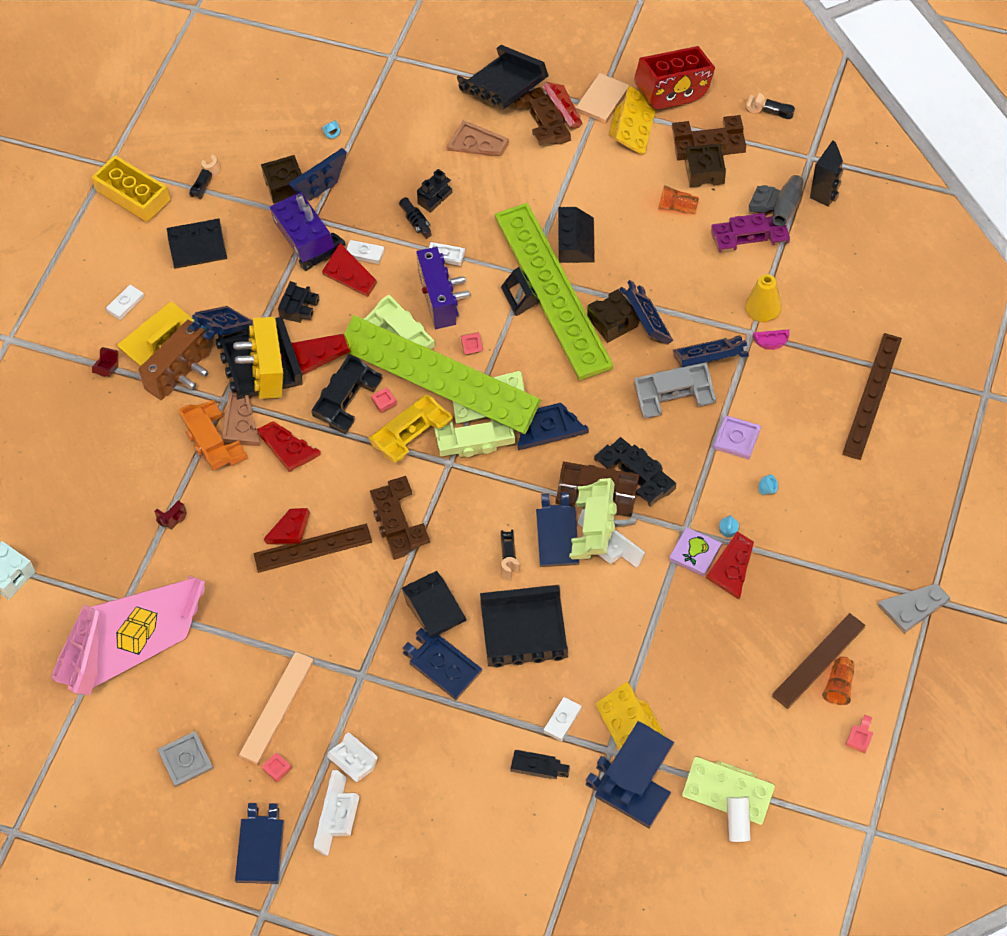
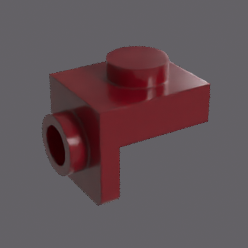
(106, 363)
(173, 516)

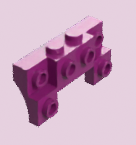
(748, 230)

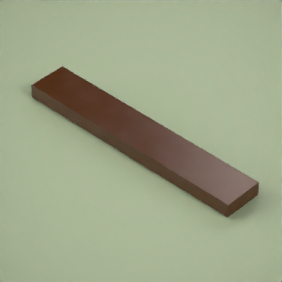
(312, 548)
(818, 661)

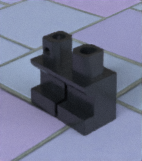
(434, 191)
(296, 301)

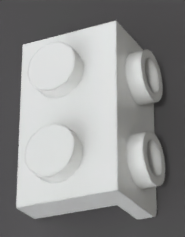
(353, 757)

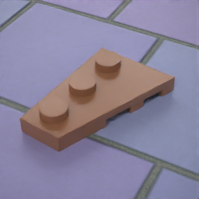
(478, 140)
(239, 422)

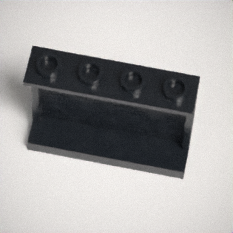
(505, 78)
(241, 374)
(523, 626)

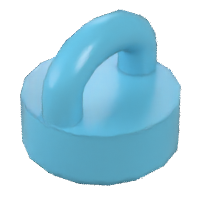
(329, 127)
(768, 485)
(728, 526)

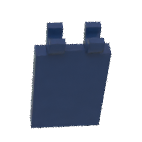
(647, 313)
(221, 321)
(710, 351)
(555, 530)
(442, 664)
(637, 762)
(642, 809)
(260, 846)

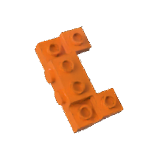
(206, 437)

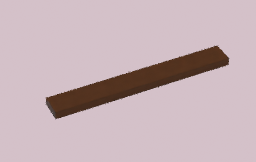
(872, 396)

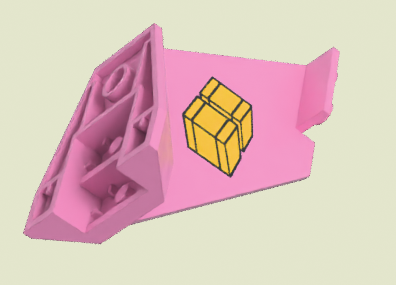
(125, 633)

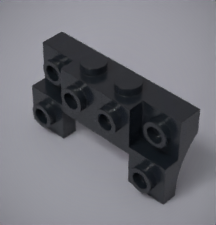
(341, 391)
(652, 480)

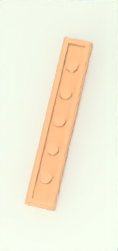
(276, 708)

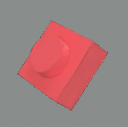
(471, 343)
(383, 400)
(276, 767)

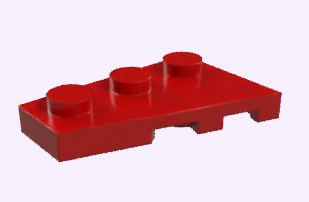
(564, 104)
(348, 271)
(319, 351)
(286, 447)
(731, 566)

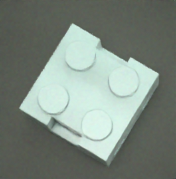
(14, 570)

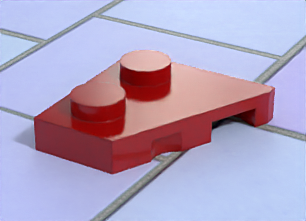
(289, 528)

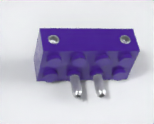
(302, 227)
(439, 288)

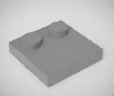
(185, 759)

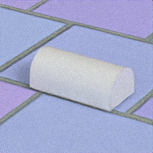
(738, 819)

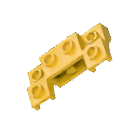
(407, 425)

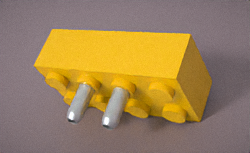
(265, 357)

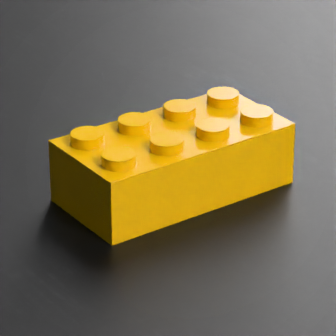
(131, 188)

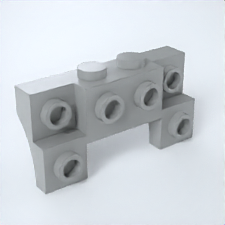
(672, 385)

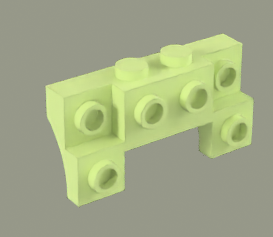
(394, 318)
(473, 439)
(598, 519)

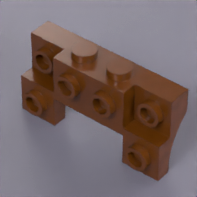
(547, 117)
(730, 137)
(577, 475)
(394, 526)

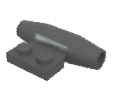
(782, 201)

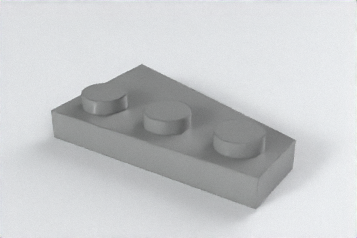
(915, 606)

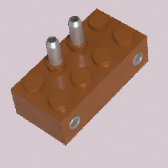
(174, 361)

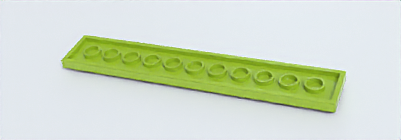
(555, 292)
(441, 375)

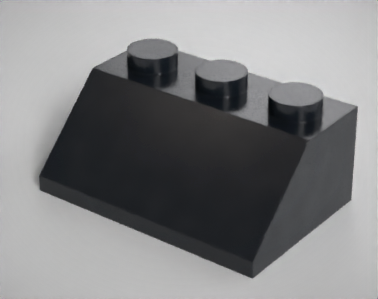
(827, 176)
(575, 236)
(196, 243)

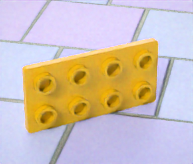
(633, 121)
(153, 333)
(621, 712)

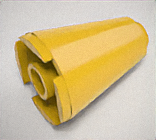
(764, 300)

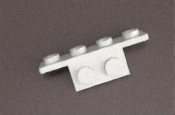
(619, 547)
(337, 813)

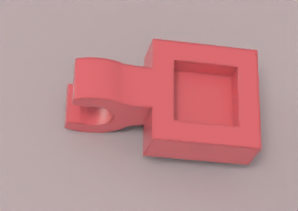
(860, 736)

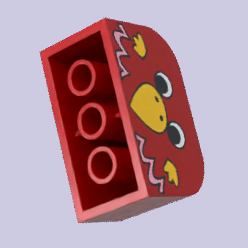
(674, 77)

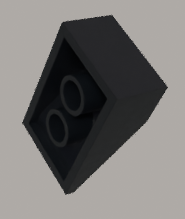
(433, 604)

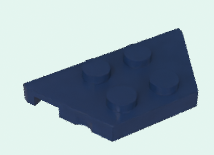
(321, 176)
(550, 425)

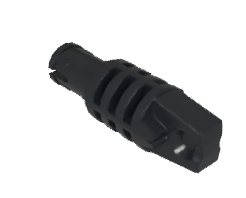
(416, 217)

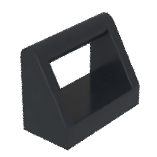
(530, 298)

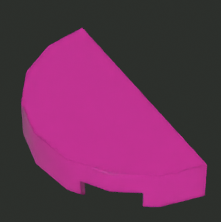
(771, 339)

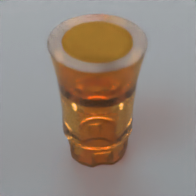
(678, 201)
(840, 682)

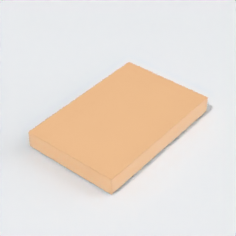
(602, 98)

